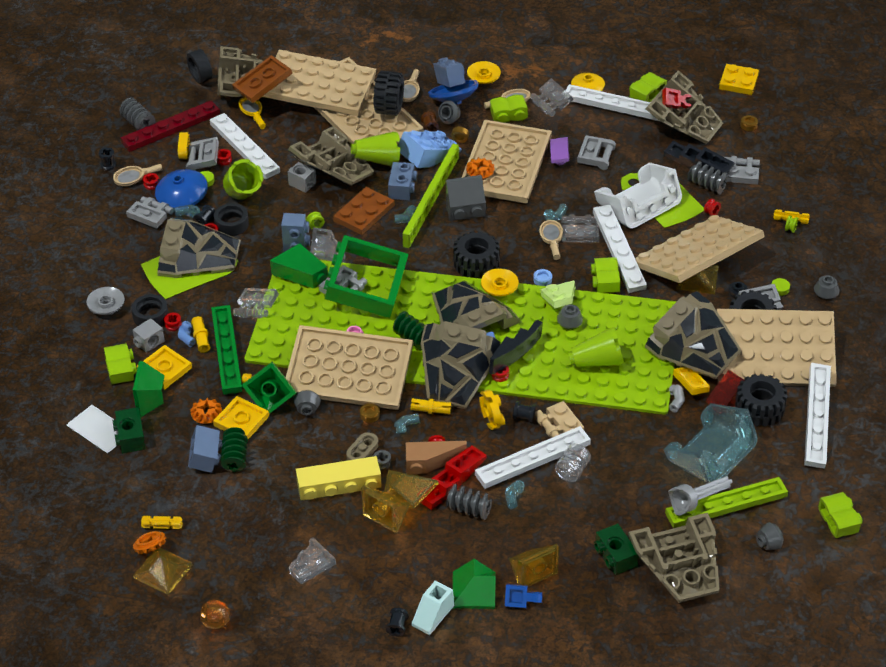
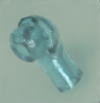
(189, 210)
(557, 215)
(406, 216)
(405, 420)
(513, 492)

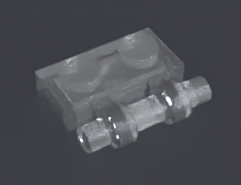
(553, 92)
(580, 233)
(255, 298)

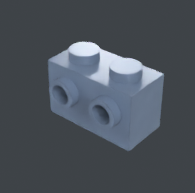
(449, 72)
(401, 181)
(294, 230)
(204, 449)

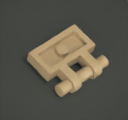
(559, 415)

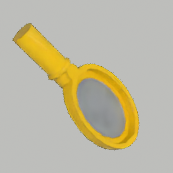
(252, 109)

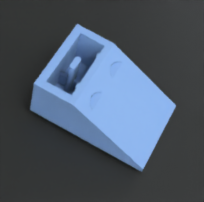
(425, 147)

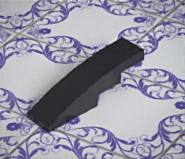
(691, 156)
(513, 349)

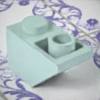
(433, 607)

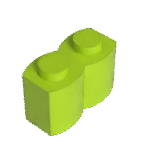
(647, 87)
(509, 108)
(606, 275)
(119, 363)
(840, 515)

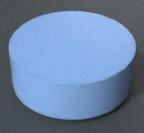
(542, 277)

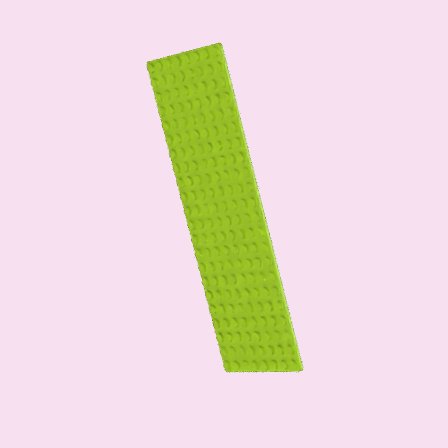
(541, 373)

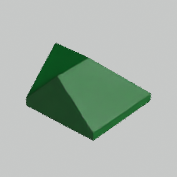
(147, 388)
(269, 388)
(474, 586)

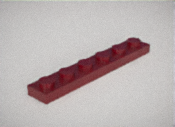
(170, 126)

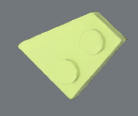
(559, 294)

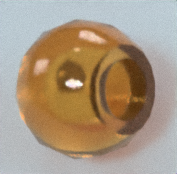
(214, 614)

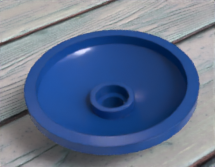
(455, 93)
(181, 188)

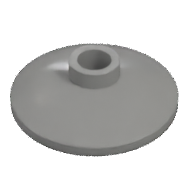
(105, 300)

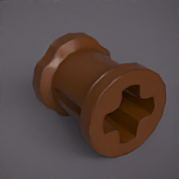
(425, 119)

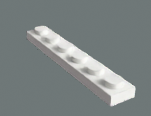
(610, 101)
(244, 145)
(619, 248)
(817, 415)
(530, 457)

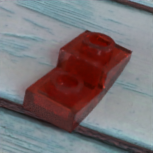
(725, 389)

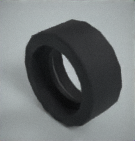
(199, 66)
(230, 210)
(149, 301)

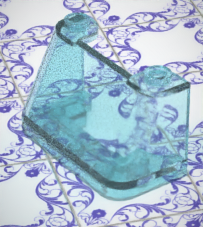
(719, 446)

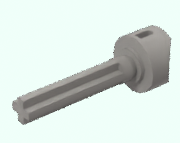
(686, 498)

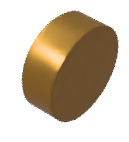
(749, 123)
(460, 134)
(369, 413)

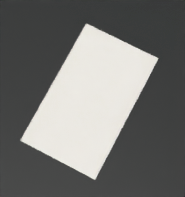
(95, 427)

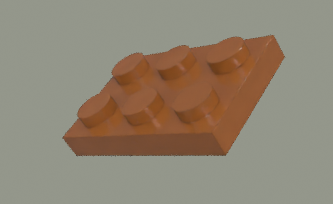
(262, 79)
(364, 210)

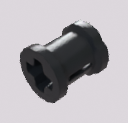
(107, 159)
(204, 216)
(524, 411)
(397, 622)

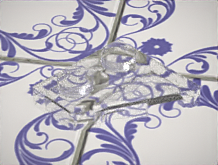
(324, 244)
(311, 562)

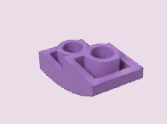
(559, 150)

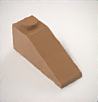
(429, 456)

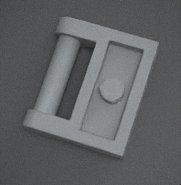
(590, 150)
(207, 153)

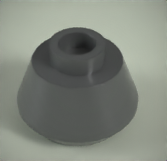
(448, 112)
(826, 287)
(570, 317)
(307, 402)
(770, 537)

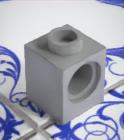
(302, 177)
(148, 335)

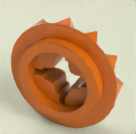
(486, 171)
(199, 415)
(149, 542)

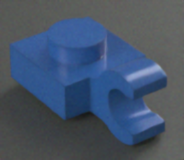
(518, 596)

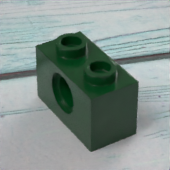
(129, 429)
(616, 549)

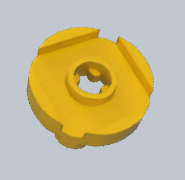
(490, 409)

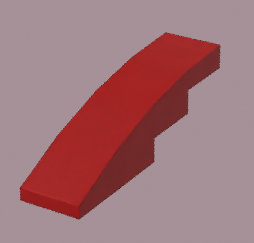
(455, 472)

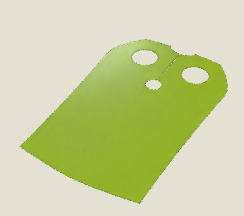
(683, 211)
(172, 286)

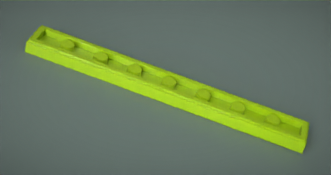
(430, 196)

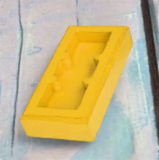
(691, 380)

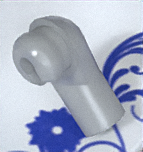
(679, 397)

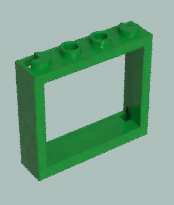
(360, 299)

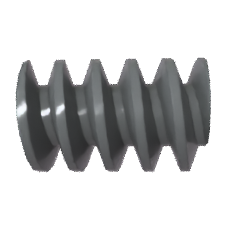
(136, 114)
(707, 178)
(469, 502)

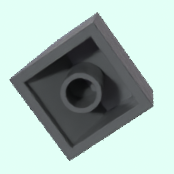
(465, 198)

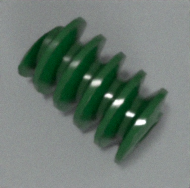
(409, 328)
(234, 449)

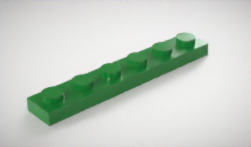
(226, 349)

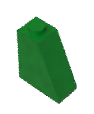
(299, 267)

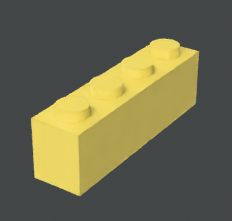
(338, 478)

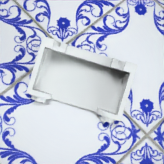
(653, 195)

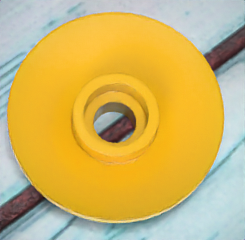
(483, 72)
(589, 81)
(499, 282)

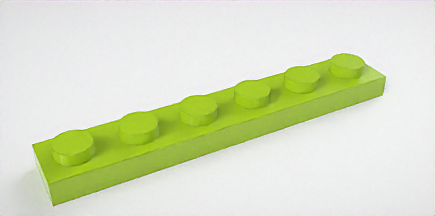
(732, 501)

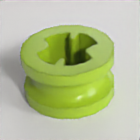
(315, 216)
(791, 224)

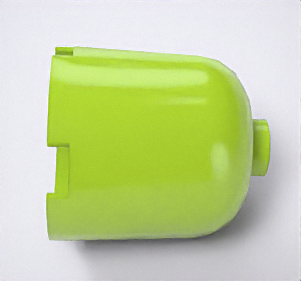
(242, 179)

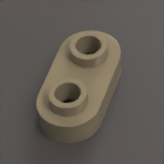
(360, 449)

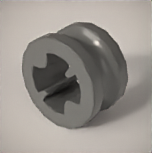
(383, 454)

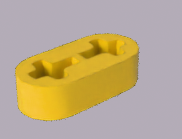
(183, 143)

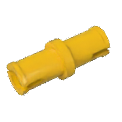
(200, 334)
(430, 406)

